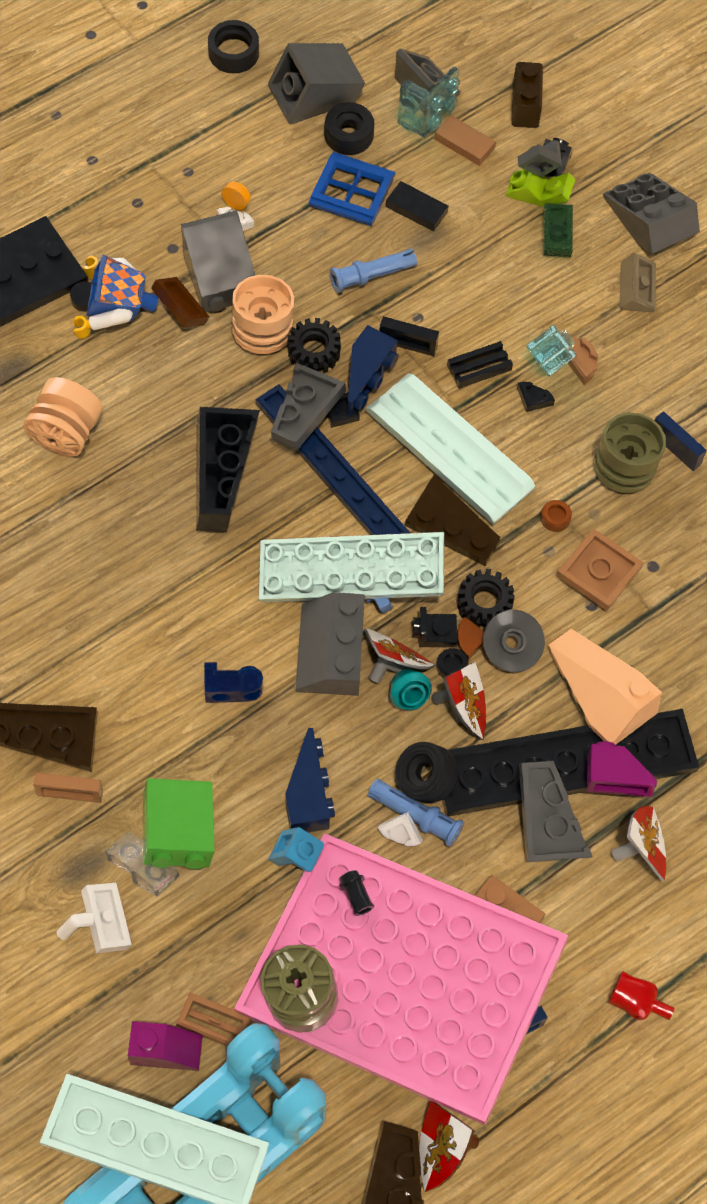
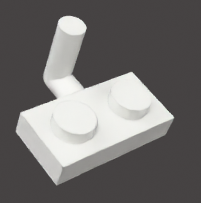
(104, 917)

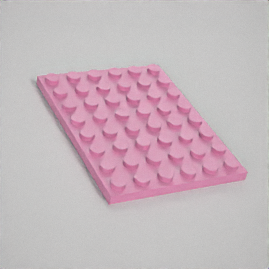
(425, 981)

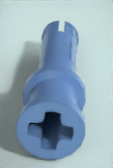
(361, 272)
(427, 817)

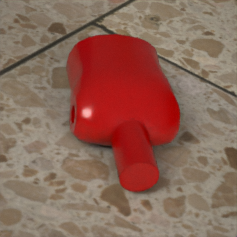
(638, 998)

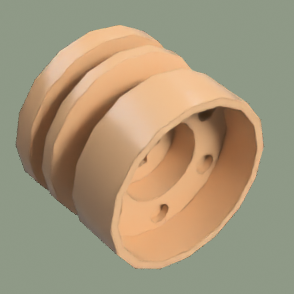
(262, 314)
(63, 416)

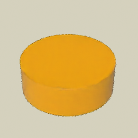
(236, 195)

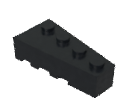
(221, 457)

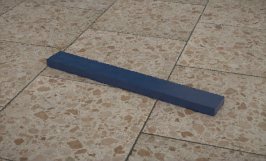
(338, 474)

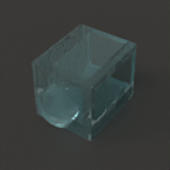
(552, 349)

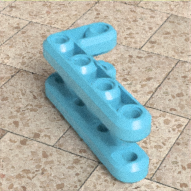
(229, 1091)

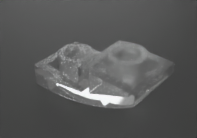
(128, 855)

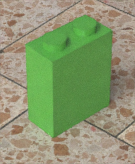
(178, 823)

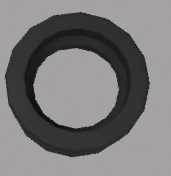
(233, 31)

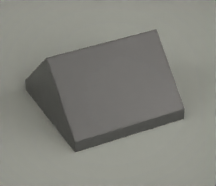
(418, 69)

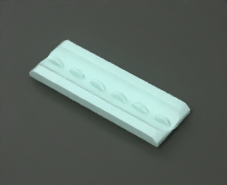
(451, 448)
(352, 564)

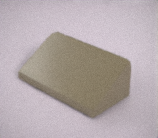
(637, 284)

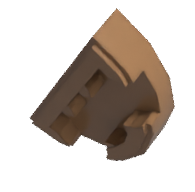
(585, 362)

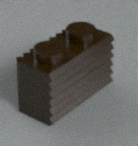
(527, 94)

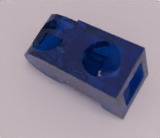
(232, 685)

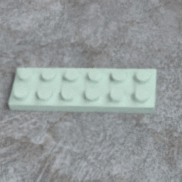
(154, 1143)

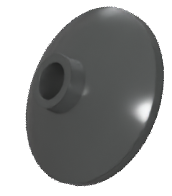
(526, 633)

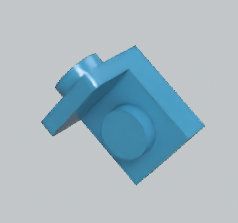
(297, 848)

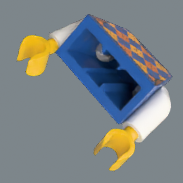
(114, 294)

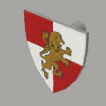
(393, 656)
(645, 839)

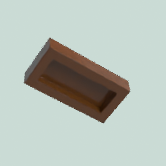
(180, 302)

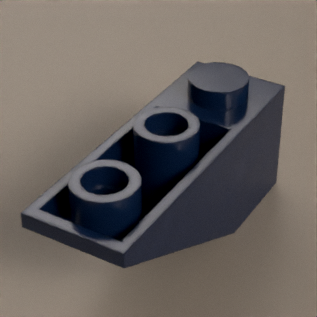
(370, 358)
(305, 794)

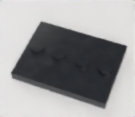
(35, 269)

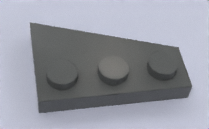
(305, 405)
(548, 819)

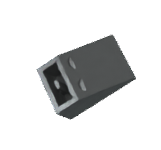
(653, 212)

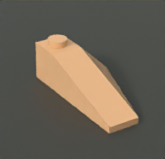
(608, 690)

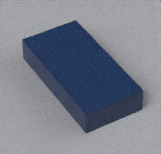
(681, 442)

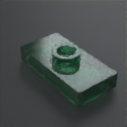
(558, 230)

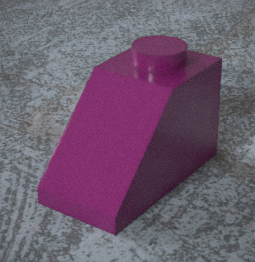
(616, 771)
(164, 1046)

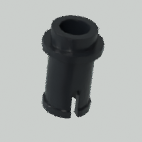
(356, 892)

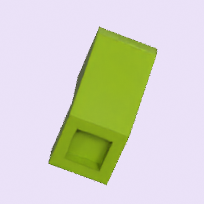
(540, 190)

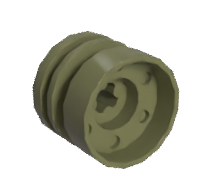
(629, 452)
(302, 1007)

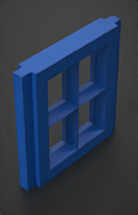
(359, 169)

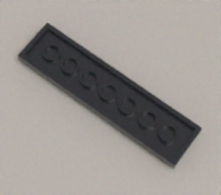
(491, 773)

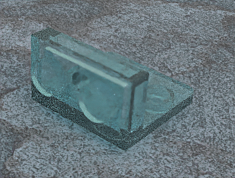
(423, 109)

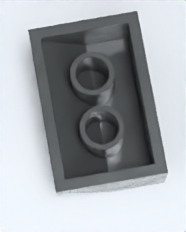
(331, 644)

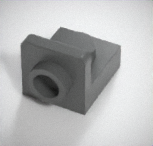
(541, 159)

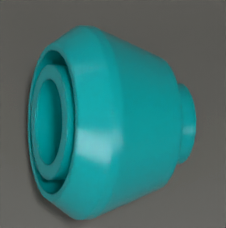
(410, 689)

